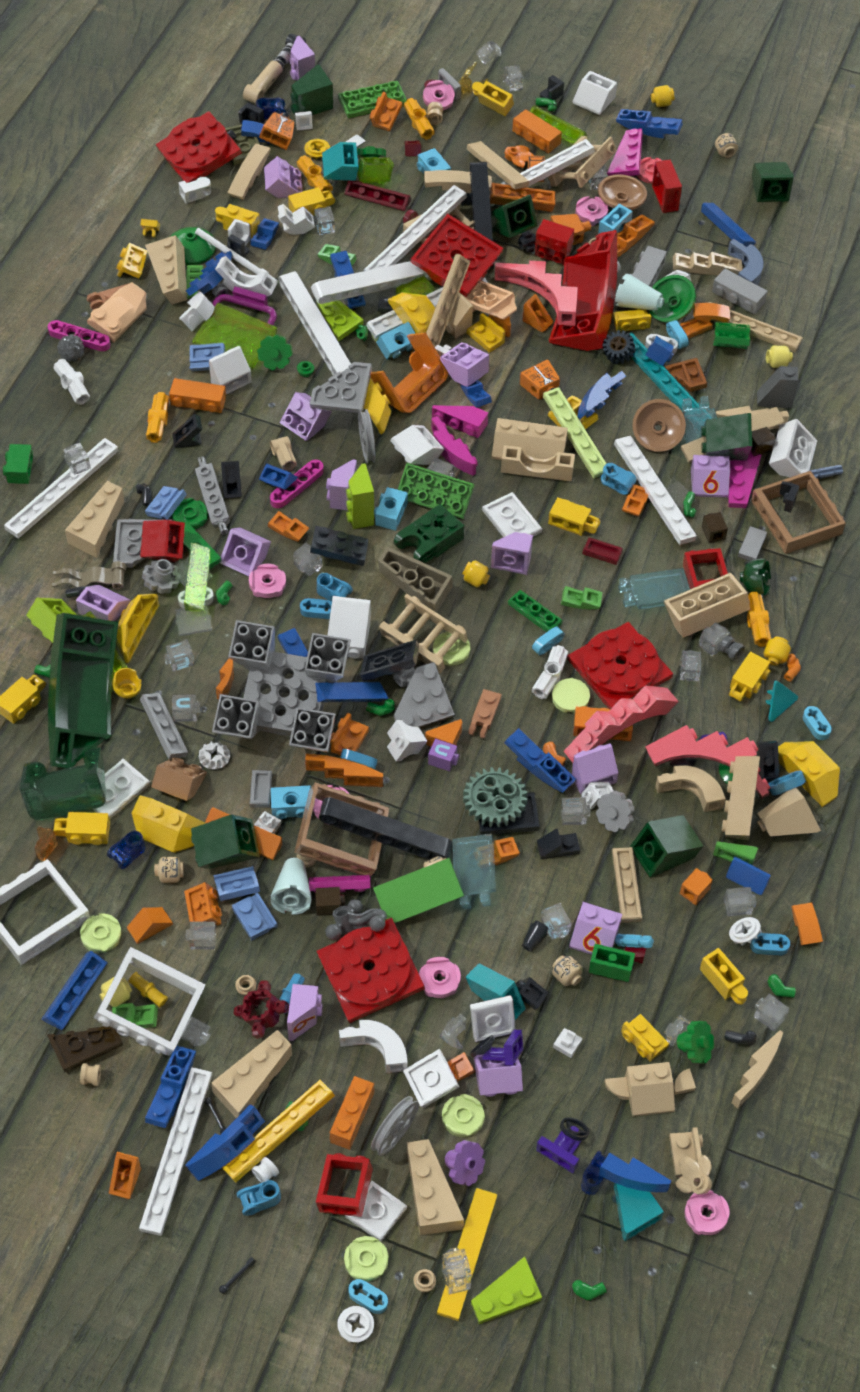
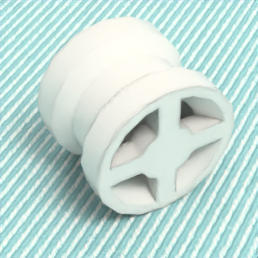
(265, 1170)

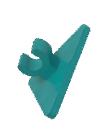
(781, 700)

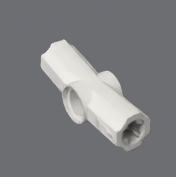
(72, 381)
(547, 679)

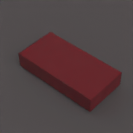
(602, 551)

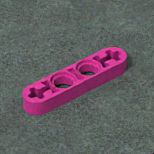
(97, 342)
(298, 485)

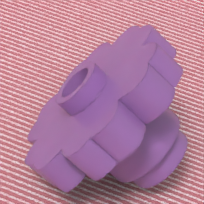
(465, 1162)

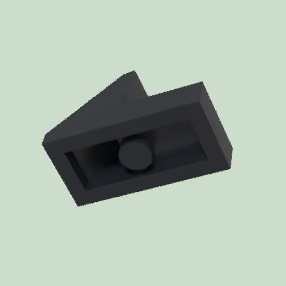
(188, 433)
(231, 479)
(768, 760)
(557, 845)

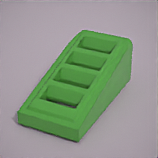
(192, 273)
(729, 851)

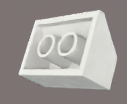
(792, 449)

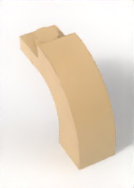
(695, 781)

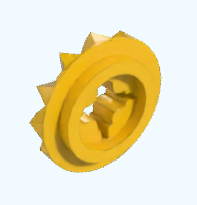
(319, 144)

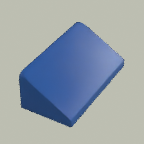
(277, 477)
(748, 876)

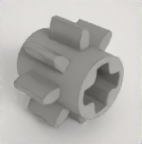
(403, 676)

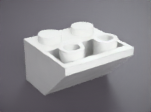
(595, 92)
(230, 370)
(417, 445)

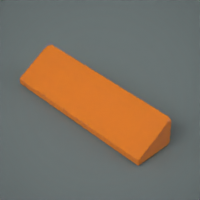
(504, 194)
(267, 842)

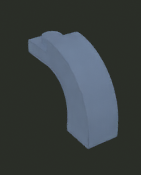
(750, 259)

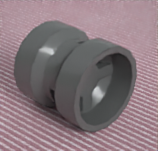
(731, 647)

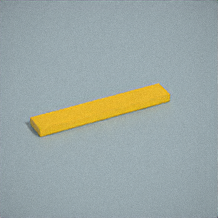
(279, 1130)
(471, 1241)

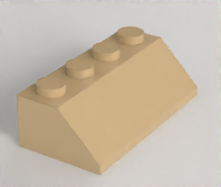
(536, 439)
(707, 604)
(741, 797)

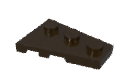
(83, 1046)

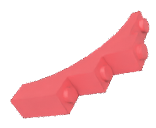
(548, 285)
(626, 712)
(712, 747)

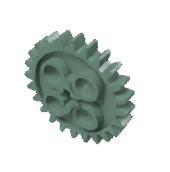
(495, 797)

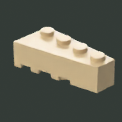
(169, 265)
(94, 522)
(252, 1074)
(432, 1195)

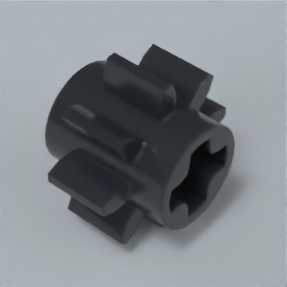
(527, 241)

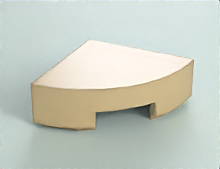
(684, 1083)
(618, 1087)

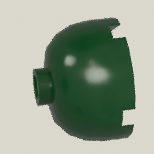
(756, 576)

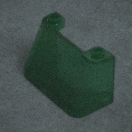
(64, 790)

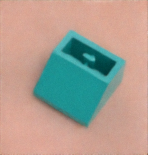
(340, 162)

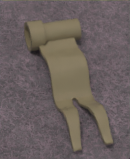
(97, 574)

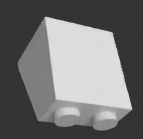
(351, 620)

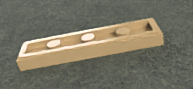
(626, 885)

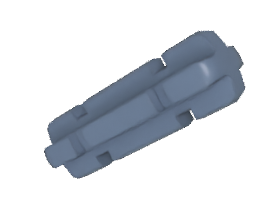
(827, 471)

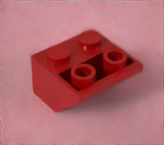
(553, 241)
(162, 540)

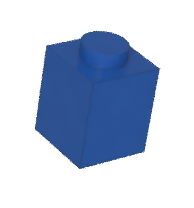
(660, 351)

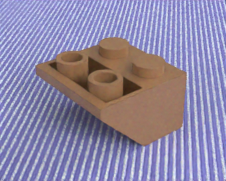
(178, 778)

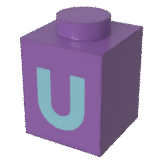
(443, 755)

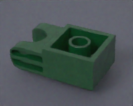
(431, 534)

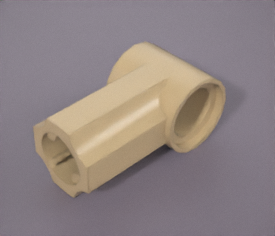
(282, 449)

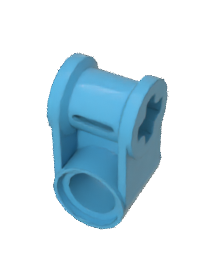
(618, 479)
(330, 586)
(257, 1197)

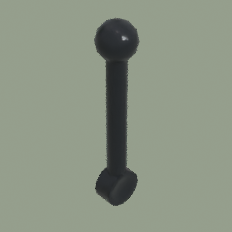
(209, 1101)
(250, 1262)

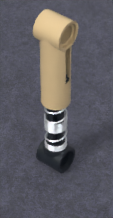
(270, 73)

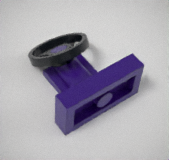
(510, 1052)
(565, 1145)

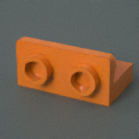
(385, 112)
(348, 736)
(203, 904)

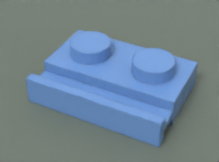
(202, 354)
(165, 502)
(236, 883)
(254, 916)

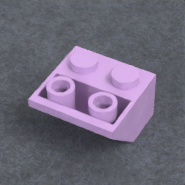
(282, 178)
(465, 363)
(303, 419)
(101, 602)
(595, 766)

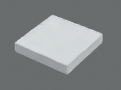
(492, 1018)
(431, 1078)
(380, 1212)

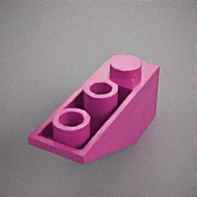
(463, 418)

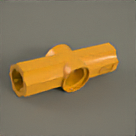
(419, 119)
(313, 174)
(157, 417)
(758, 619)

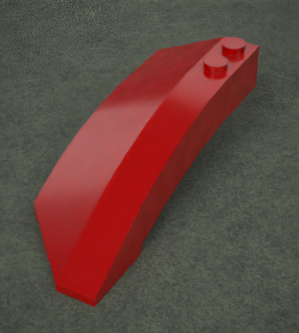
(596, 277)

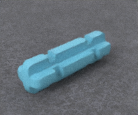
(634, 940)

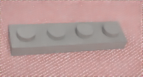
(163, 725)

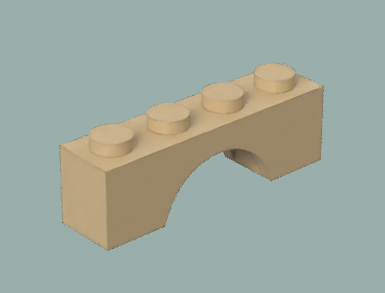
(519, 463)

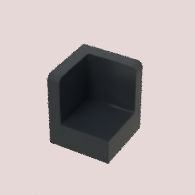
(554, 90)

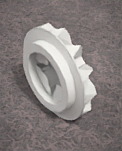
(217, 761)
(737, 930)
(351, 1315)

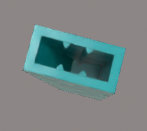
(492, 985)
(636, 1210)

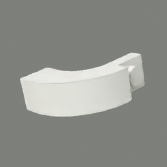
(234, 277)
(380, 1037)

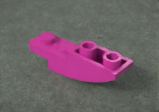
(454, 450)

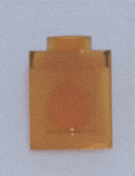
(46, 843)

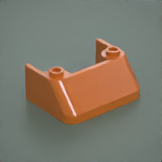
(421, 382)

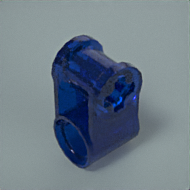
(270, 106)
(124, 852)
(592, 1172)

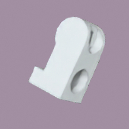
(194, 190)

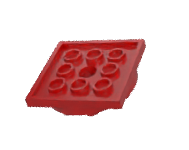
(198, 161)
(455, 238)
(615, 681)
(366, 991)

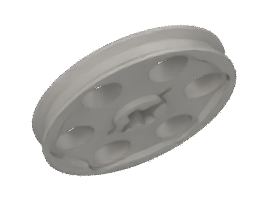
(366, 436)
(395, 1126)

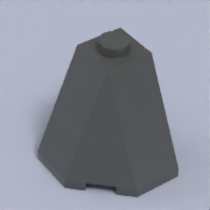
(779, 388)

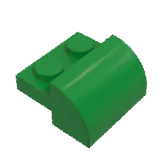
(731, 335)

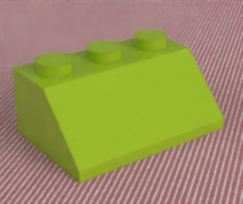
(360, 499)
(44, 613)

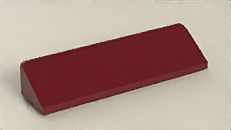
(377, 195)

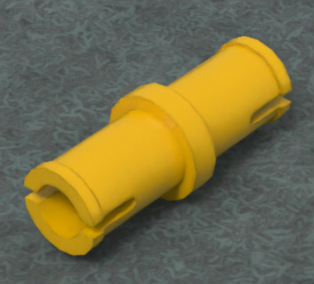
(148, 989)

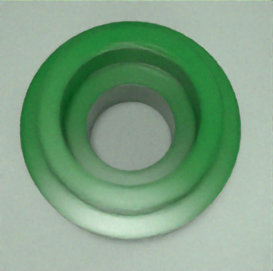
(305, 368)

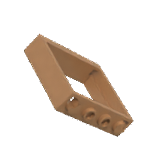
(787, 543)
(331, 855)

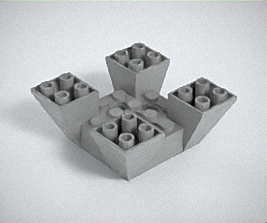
(304, 720)

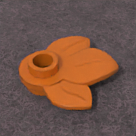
(518, 155)

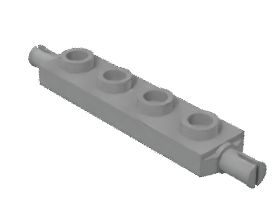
(212, 495)

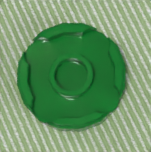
(191, 512)

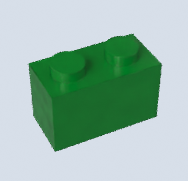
(18, 464)
(611, 962)

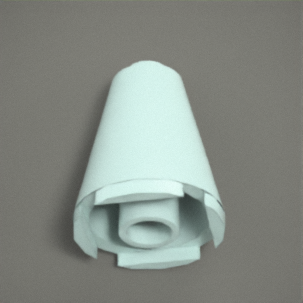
(637, 295)
(292, 888)

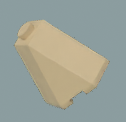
(788, 815)

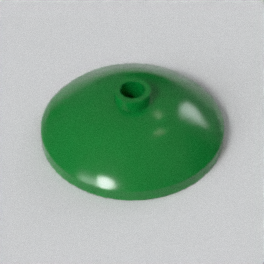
(195, 248)
(674, 289)

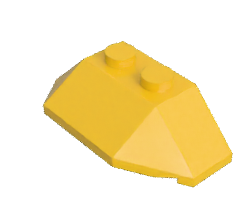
(413, 309)
(377, 406)
(134, 623)
(818, 769)
(164, 824)

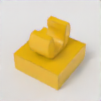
(150, 225)

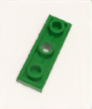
(192, 536)
(534, 611)

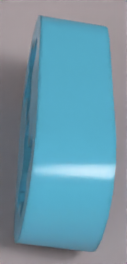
(676, 332)
(548, 640)
(814, 724)
(370, 1291)

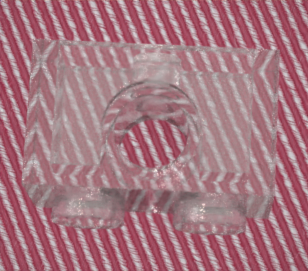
(456, 1270)

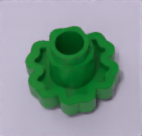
(370, 151)
(275, 352)
(697, 1041)

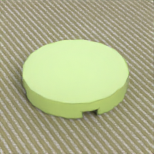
(457, 653)
(569, 694)
(100, 933)
(463, 1115)
(366, 1258)

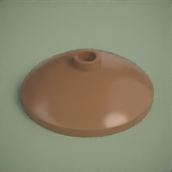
(623, 191)
(660, 413)

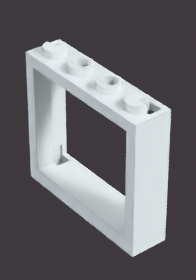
(53, 933)
(164, 973)

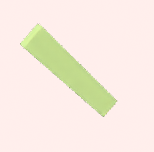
(576, 431)

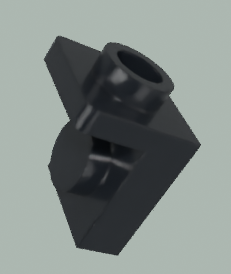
(251, 113)
(237, 245)
(790, 494)
(531, 992)

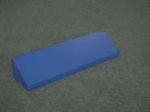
(726, 224)
(350, 692)
(74, 990)

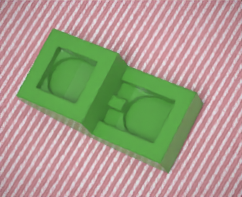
(328, 249)
(581, 599)
(143, 1016)

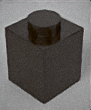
(762, 441)
(714, 527)
(328, 900)

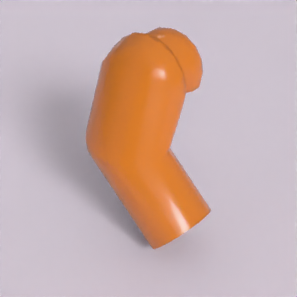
(793, 667)
(550, 747)

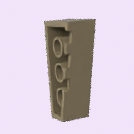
(416, 578)

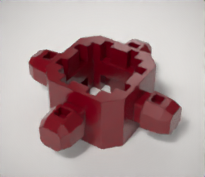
(270, 1016)

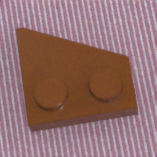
(688, 374)

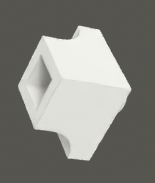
(405, 740)

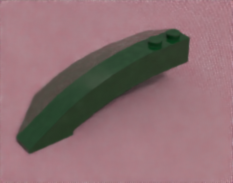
(80, 687)

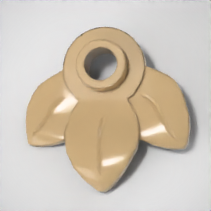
(693, 1173)

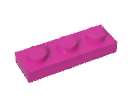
(356, 882)

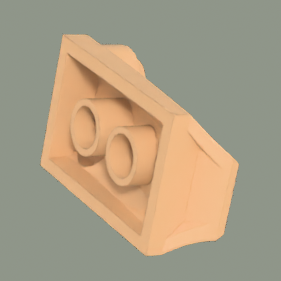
(492, 300)
(119, 311)

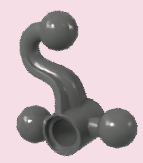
(351, 918)

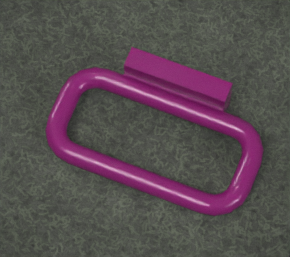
(249, 299)

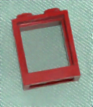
(666, 186)
(702, 556)
(338, 1204)

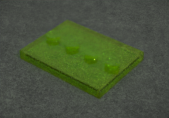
(234, 330)

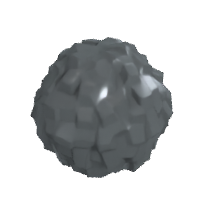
(70, 348)

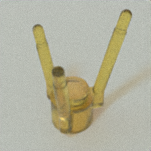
(466, 82)

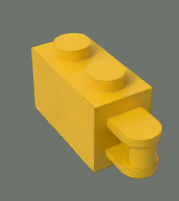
(493, 97)
(311, 200)
(232, 212)
(572, 517)
(749, 677)
(21, 698)
(84, 828)
(724, 976)

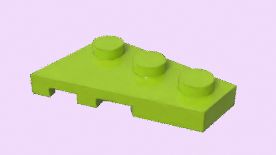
(340, 318)
(507, 1293)

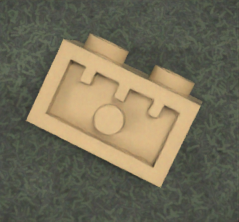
(685, 1146)

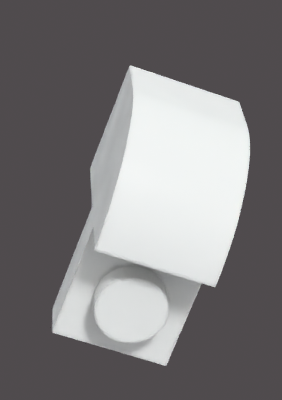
(296, 222)
(200, 310)

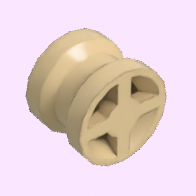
(90, 1074)

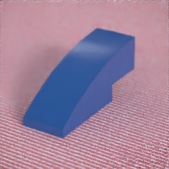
(633, 1175)

